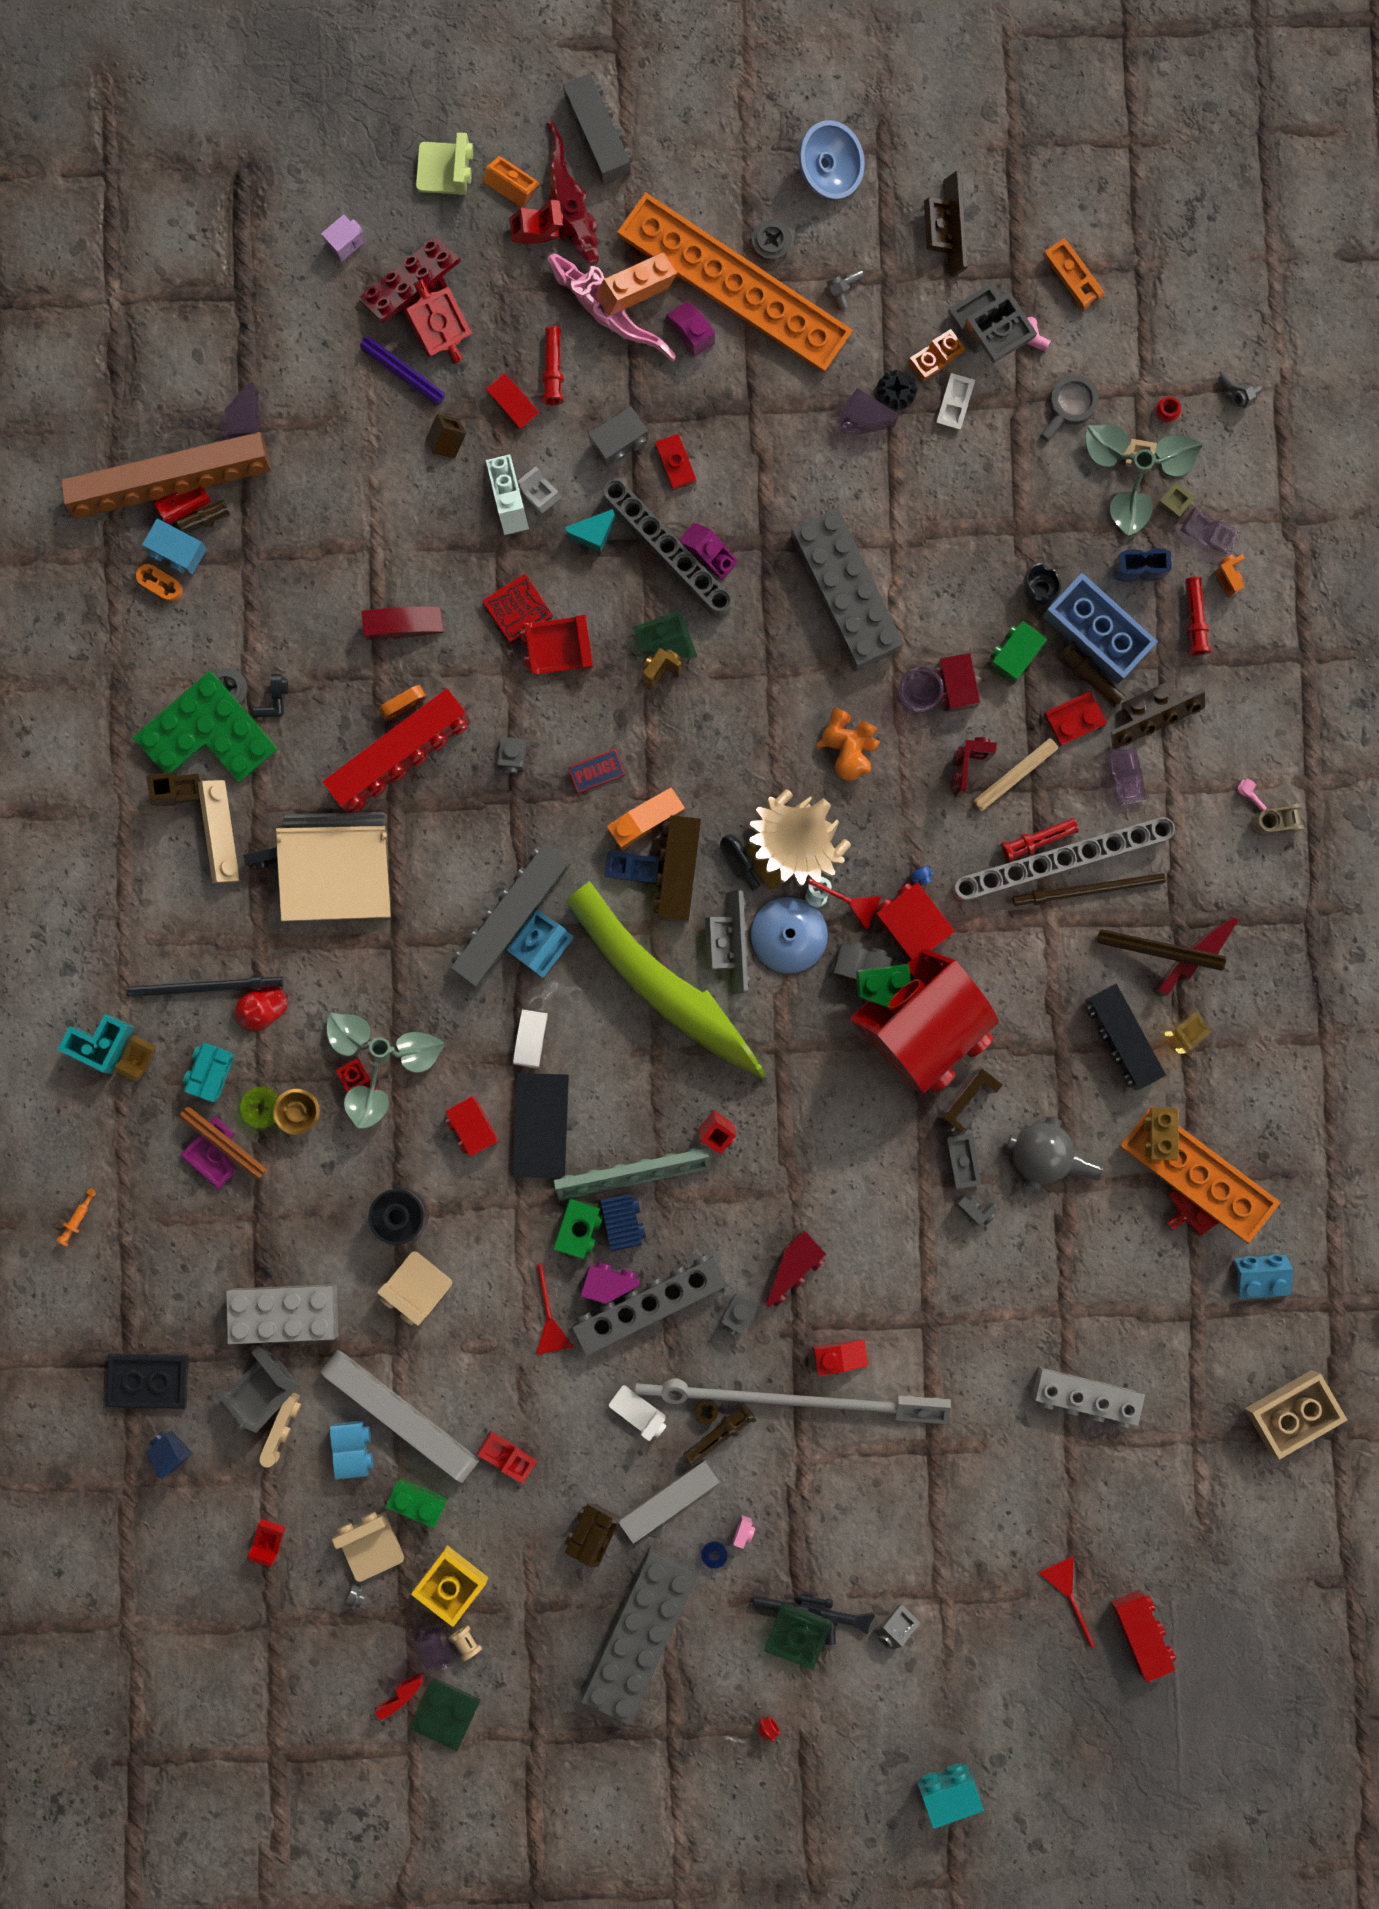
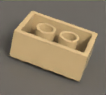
(1295, 1414)

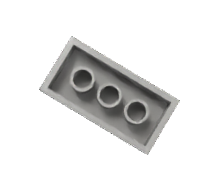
(282, 1314)

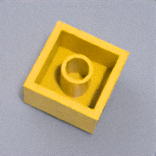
(450, 1586)

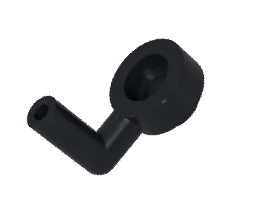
(278, 688)

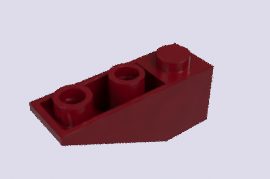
(795, 1262)

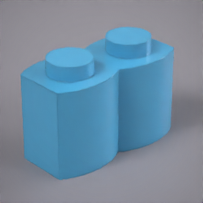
(350, 1449)

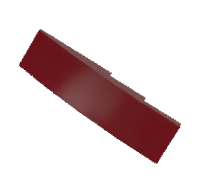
(1210, 942)

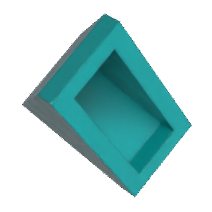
(592, 531)

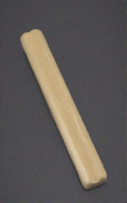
(1015, 774)

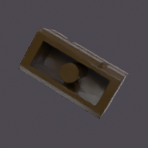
(591, 1534)

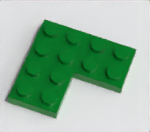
(207, 717)

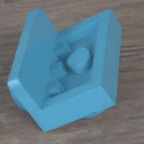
(1264, 1276)

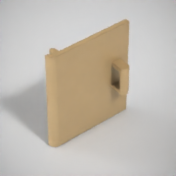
(332, 873)

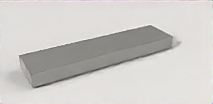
(668, 1501)

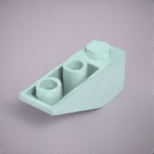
(507, 494)

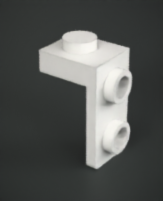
(638, 1413)

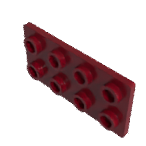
(397, 287)

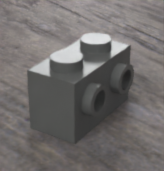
(619, 437)

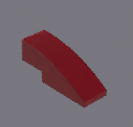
(401, 622)

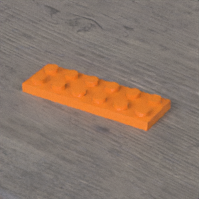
(1208, 1183)

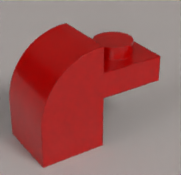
(536, 226)

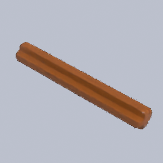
(223, 1143)

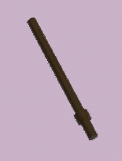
(1040, 896)

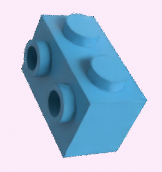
(174, 547)

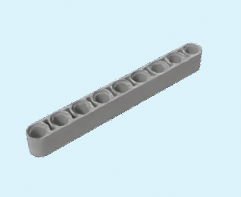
(1075, 858)

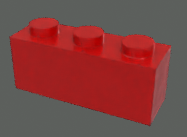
(1144, 1635)

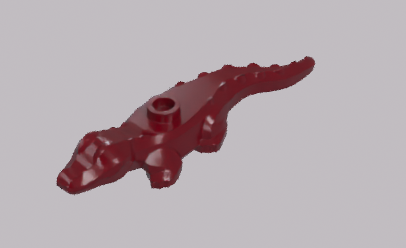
(576, 219)

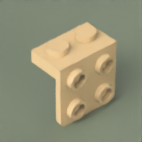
(415, 1288)
(369, 1546)

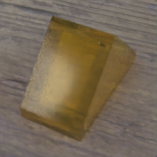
(1188, 1032)

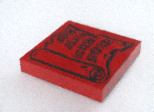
(515, 606)

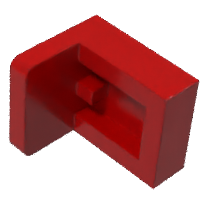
(266, 1543)

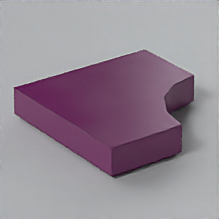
(210, 1160)

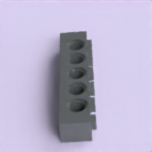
(592, 1340)

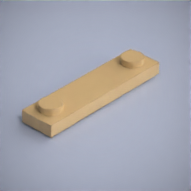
(218, 831)

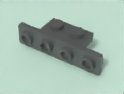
(728, 942)

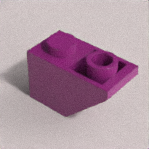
(708, 550)
(606, 1285)

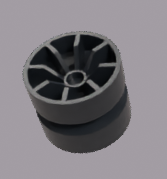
(398, 1216)

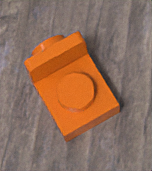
(1229, 578)

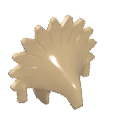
(797, 839)

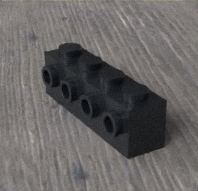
(1124, 1037)

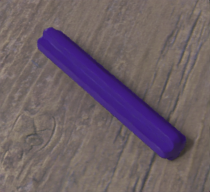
(402, 370)

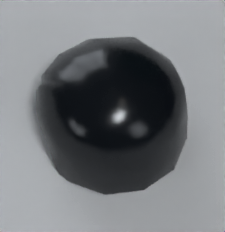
(1041, 584)

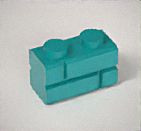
(208, 1072)

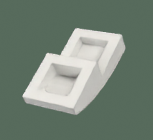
(955, 401)
(530, 1038)

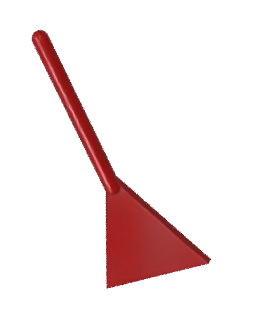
(863, 907)
(552, 1335)
(1062, 1578)

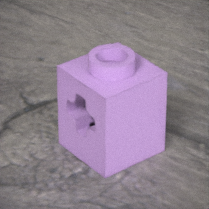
(343, 237)

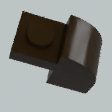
(168, 789)

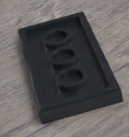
(541, 1125)

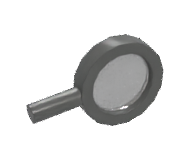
(1072, 402)

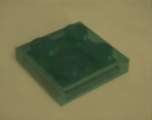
(797, 1635)
(445, 1714)

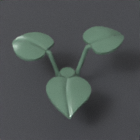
(1108, 442)
(350, 1032)

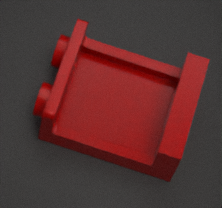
(557, 645)

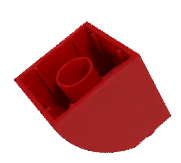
(929, 1022)

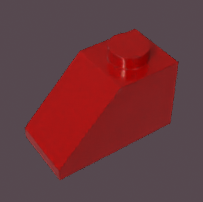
(840, 1356)

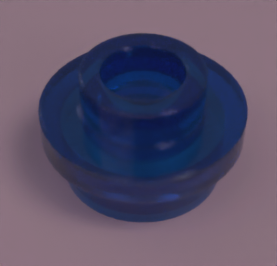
(714, 1546)

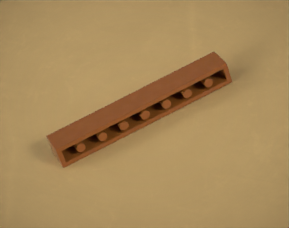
(165, 475)

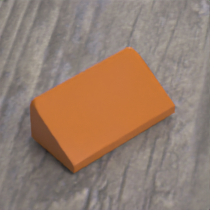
(510, 181)

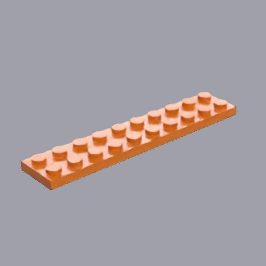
(736, 283)

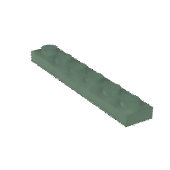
(632, 1174)

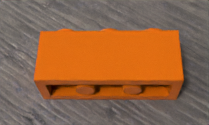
(636, 284)

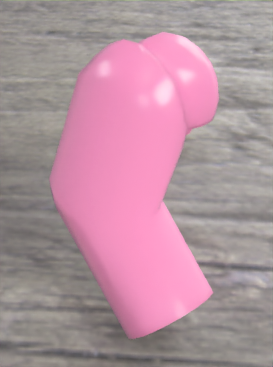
(1038, 342)

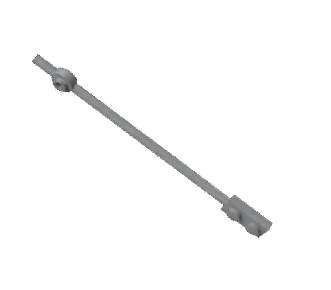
(906, 1409)

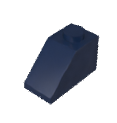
(167, 1453)

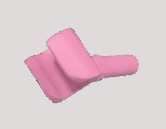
(1246, 789)

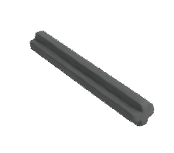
(334, 820)

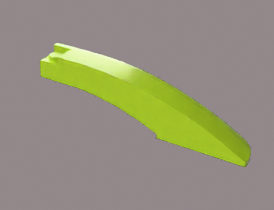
(674, 999)

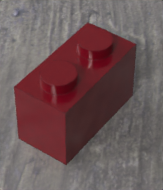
(958, 682)

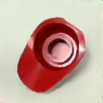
(260, 1008)

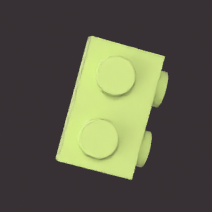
(445, 166)

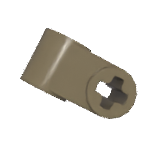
(1282, 820)

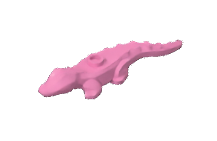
(585, 288)

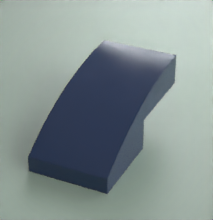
(632, 867)

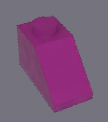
(692, 328)

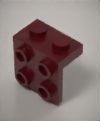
(976, 749)

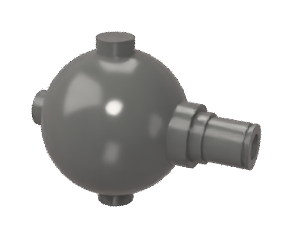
(1047, 1154)

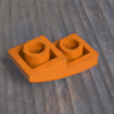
(936, 355)

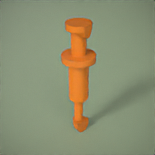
(75, 1219)

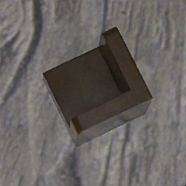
(445, 436)

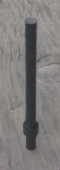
(255, 983)

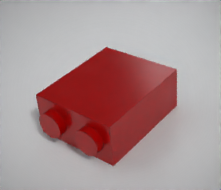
(913, 921)

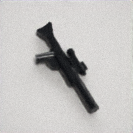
(814, 1606)

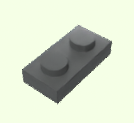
(963, 1161)

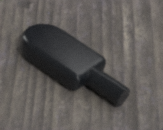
(739, 859)

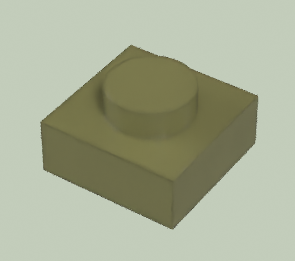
(1176, 500)

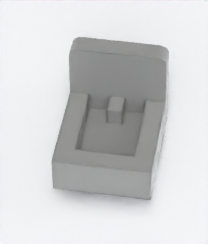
(538, 490)

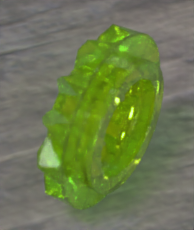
(251, 1114)

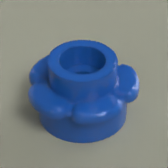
(922, 875)

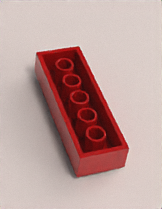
(397, 751)

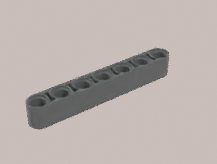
(663, 537)

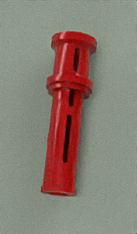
(552, 376)
(1197, 627)
(1027, 843)

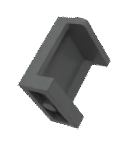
(258, 1391)

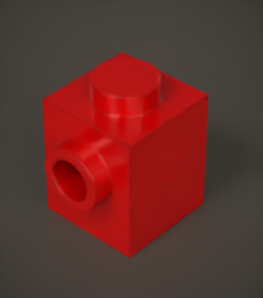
(717, 1132)

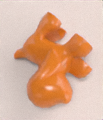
(850, 762)

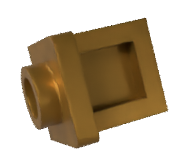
(135, 1058)

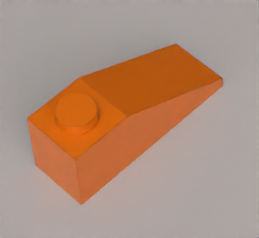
(644, 818)

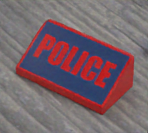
(596, 770)

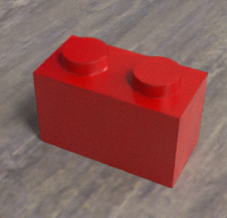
(472, 1126)

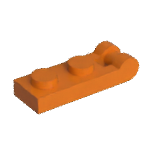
(1073, 273)

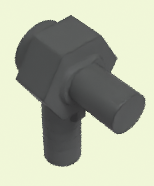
(837, 287)
(1243, 394)

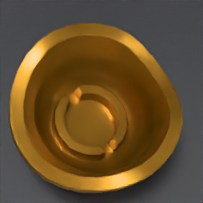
(296, 1111)

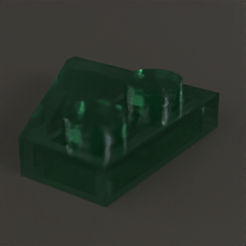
(665, 633)

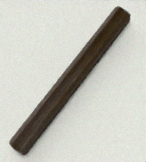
(1162, 949)

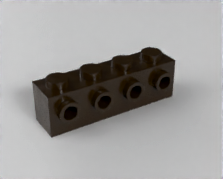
(679, 868)

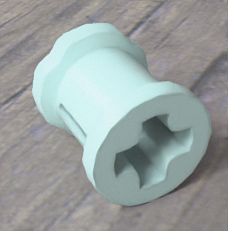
(816, 898)

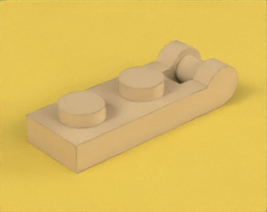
(280, 1431)

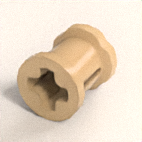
(465, 1643)

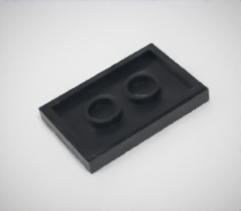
(147, 1381)

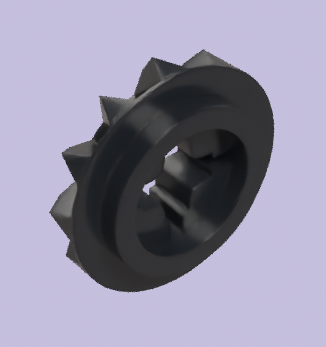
(888, 397)

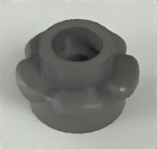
(355, 1597)

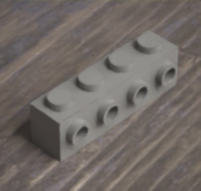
(1087, 1396)

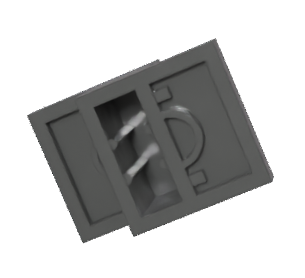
(992, 323)

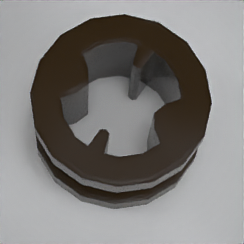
(714, 1411)

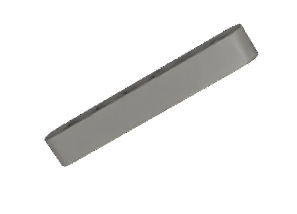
(399, 1416)

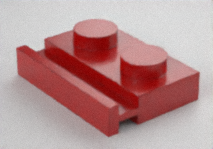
(1075, 718)

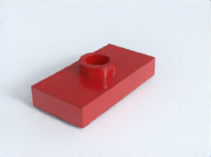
(675, 461)
(179, 505)

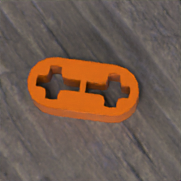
(161, 578)
(402, 703)

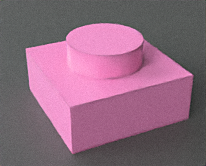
(743, 1532)

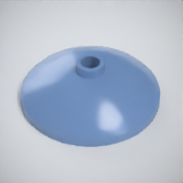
(840, 154)
(785, 953)

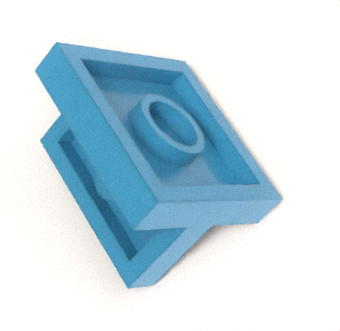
(540, 943)

